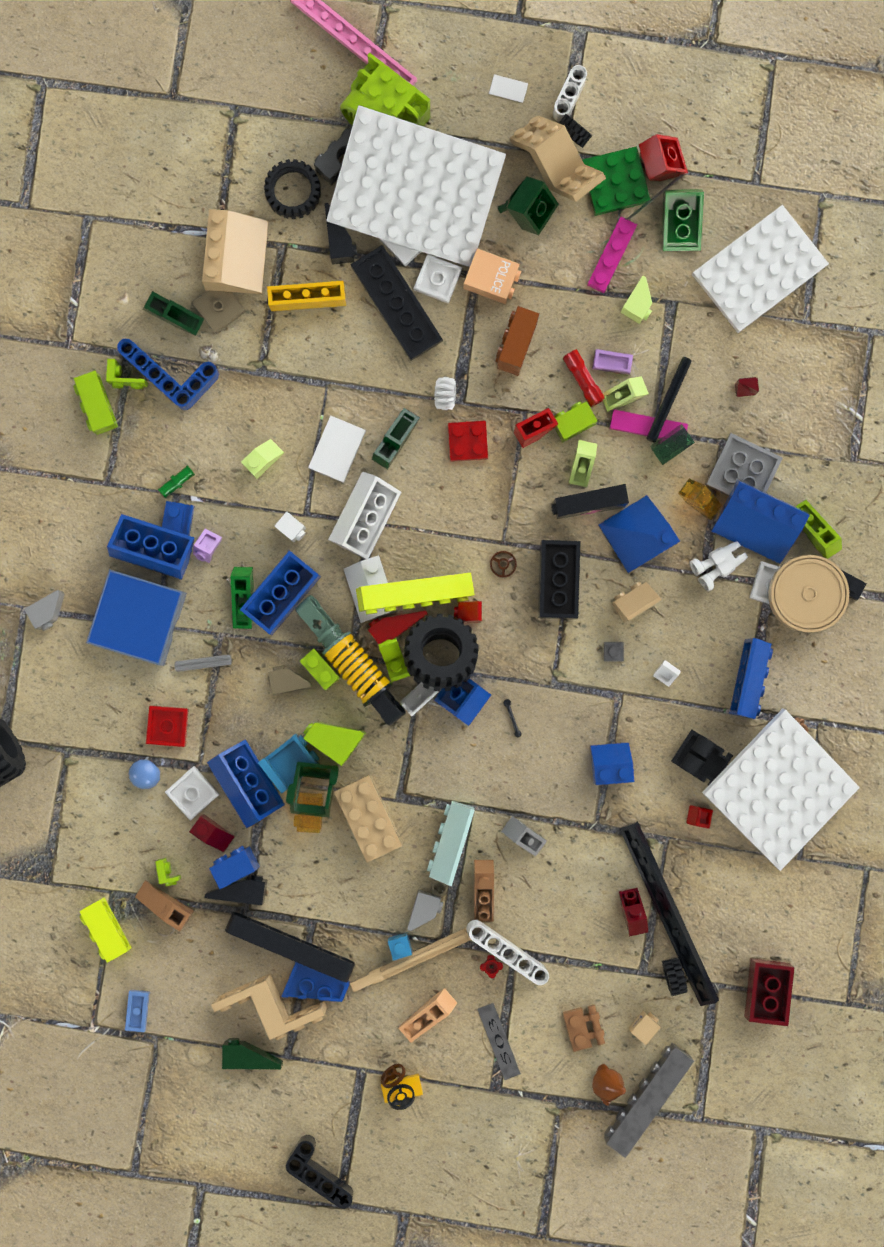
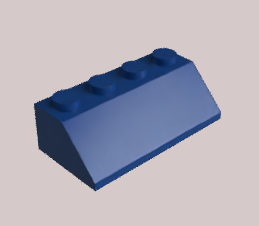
(150, 546)
(280, 593)
(750, 678)
(245, 783)

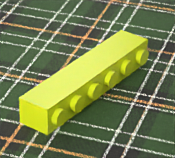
(414, 592)

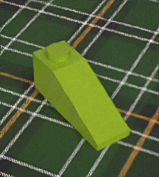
(820, 532)

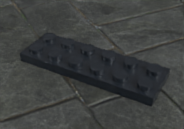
(396, 302)

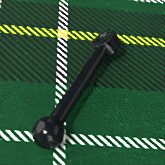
(507, 703)

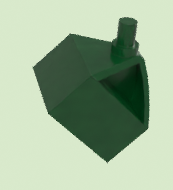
(531, 205)

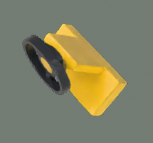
(404, 1093)

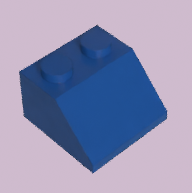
(463, 701)
(612, 764)

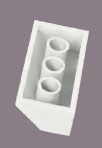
(364, 515)

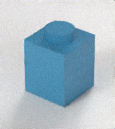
(400, 946)

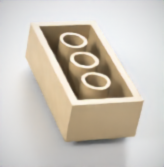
(368, 818)

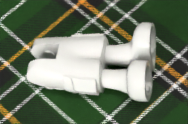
(724, 563)

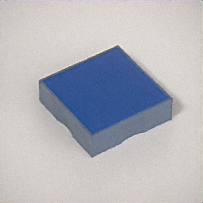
(136, 617)

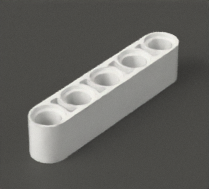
(514, 958)

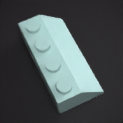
(451, 843)

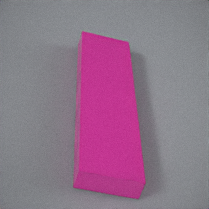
(639, 424)

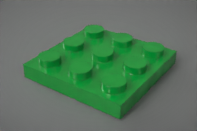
(624, 181)

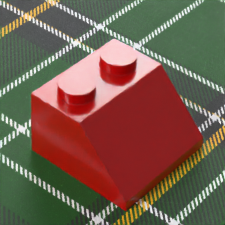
(662, 158)

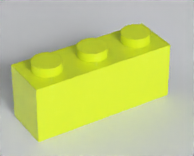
(105, 930)

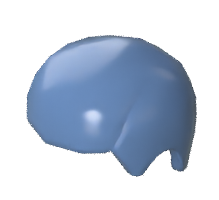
(144, 774)

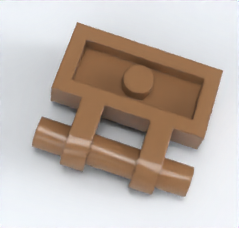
(577, 1028)

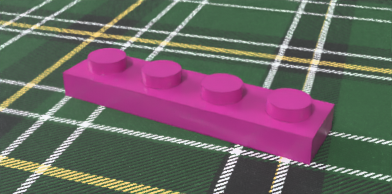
(612, 254)

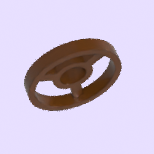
(503, 559)
(390, 1074)

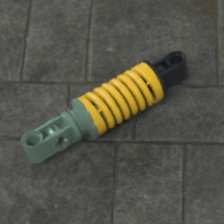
(349, 662)

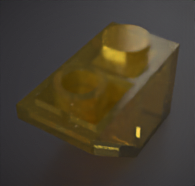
(700, 498)

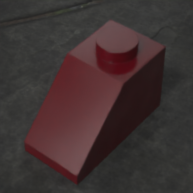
(212, 833)

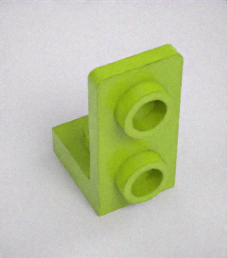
(114, 370)
(393, 659)

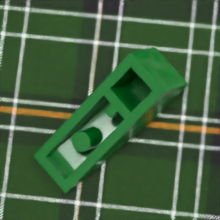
(241, 590)

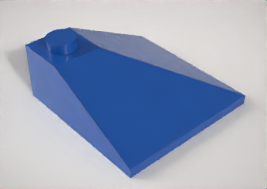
(638, 533)

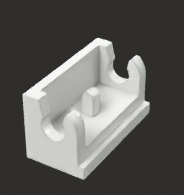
(417, 698)

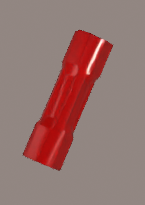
(590, 390)

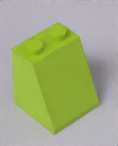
(333, 740)

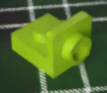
(163, 871)

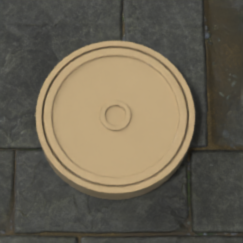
(808, 593)

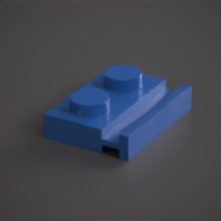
(178, 517)

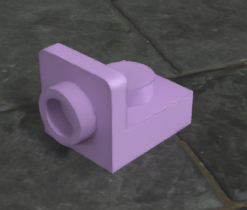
(206, 545)

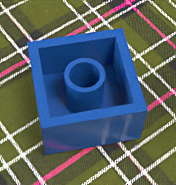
(232, 868)

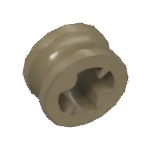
(434, 890)

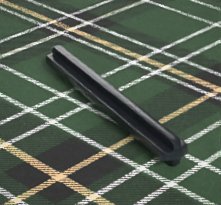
(669, 399)

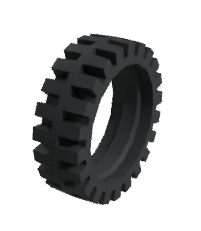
(292, 167)

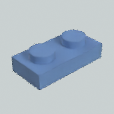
(137, 1011)

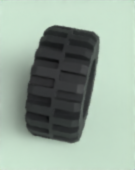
(446, 629)
(11, 755)

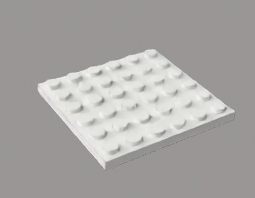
(781, 789)

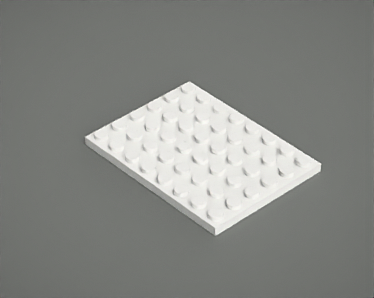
(415, 186)

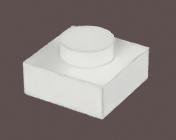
(666, 673)

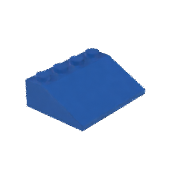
(760, 522)

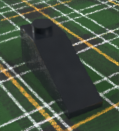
(339, 242)
(248, 891)

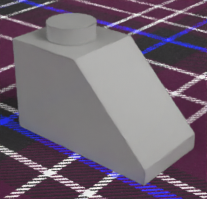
(45, 611)
(523, 836)
(424, 909)

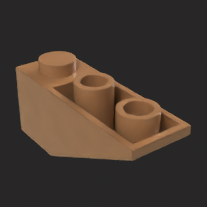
(484, 890)
(164, 906)

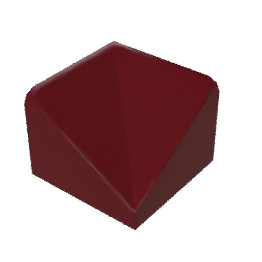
(746, 387)

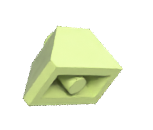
(639, 302)
(625, 393)
(262, 458)
(583, 463)

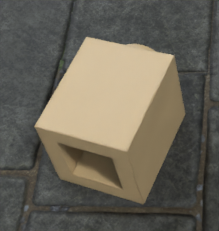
(645, 1027)

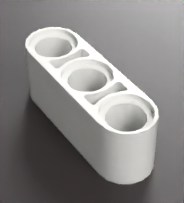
(571, 85)

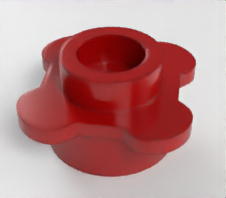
(491, 972)

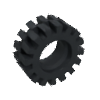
(576, 131)
(674, 976)

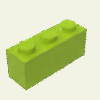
(95, 403)

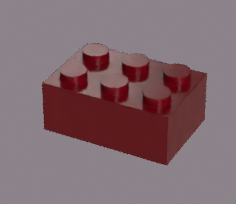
(769, 992)

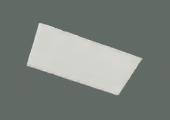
(508, 88)

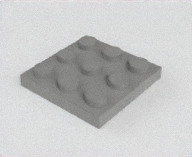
(743, 462)

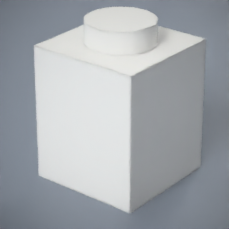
(291, 527)

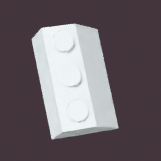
(364, 574)

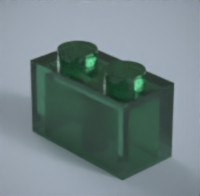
(672, 444)

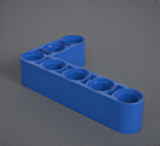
(165, 379)

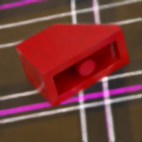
(535, 427)
(469, 611)

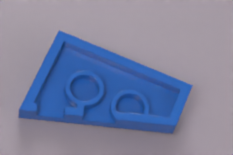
(314, 985)

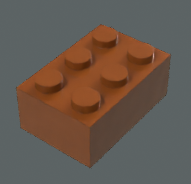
(516, 340)

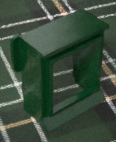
(313, 771)

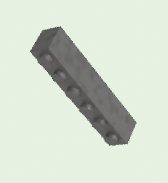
(648, 1099)

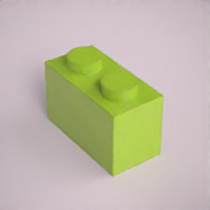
(574, 421)
(320, 669)

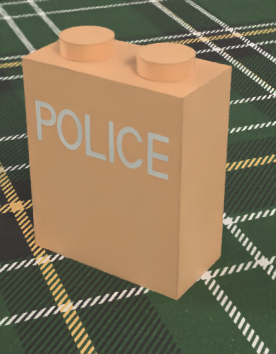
(492, 276)

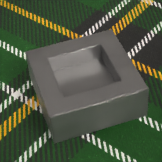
(613, 651)

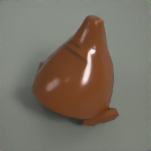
(608, 1084)

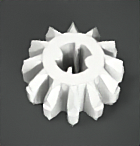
(445, 393)

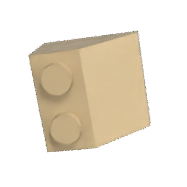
(636, 601)

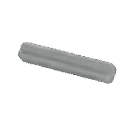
(201, 663)

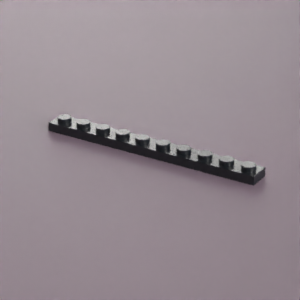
(669, 914)

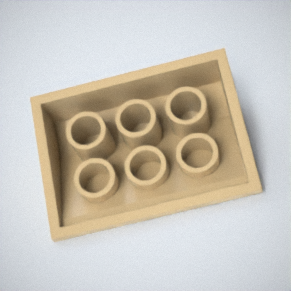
(234, 252)

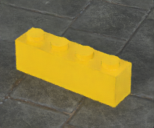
(306, 296)

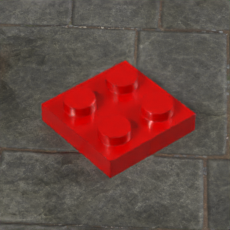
(468, 441)
(167, 726)

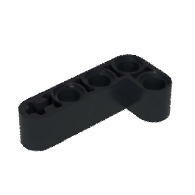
(323, 1175)

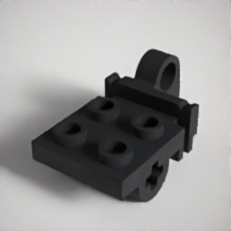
(701, 757)

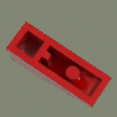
(394, 626)

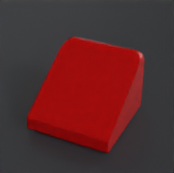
(699, 816)

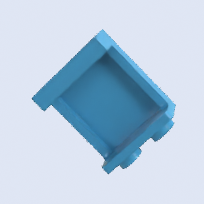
(282, 762)

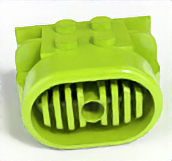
(386, 92)

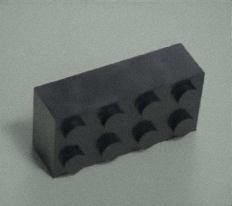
(559, 579)

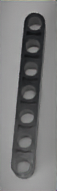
(290, 947)

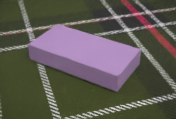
(612, 362)

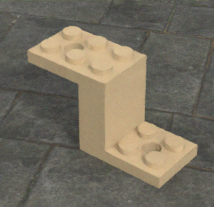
(557, 158)
(270, 1007)

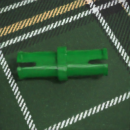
(176, 481)

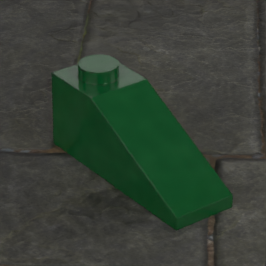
(243, 1055)

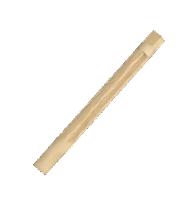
(417, 957)

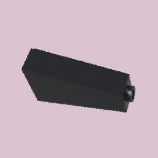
(591, 502)

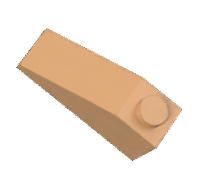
(428, 1015)

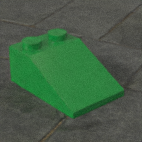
(682, 219)

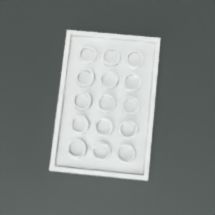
(760, 269)

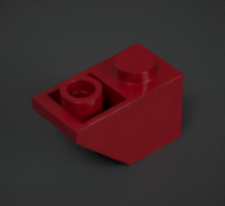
(633, 912)

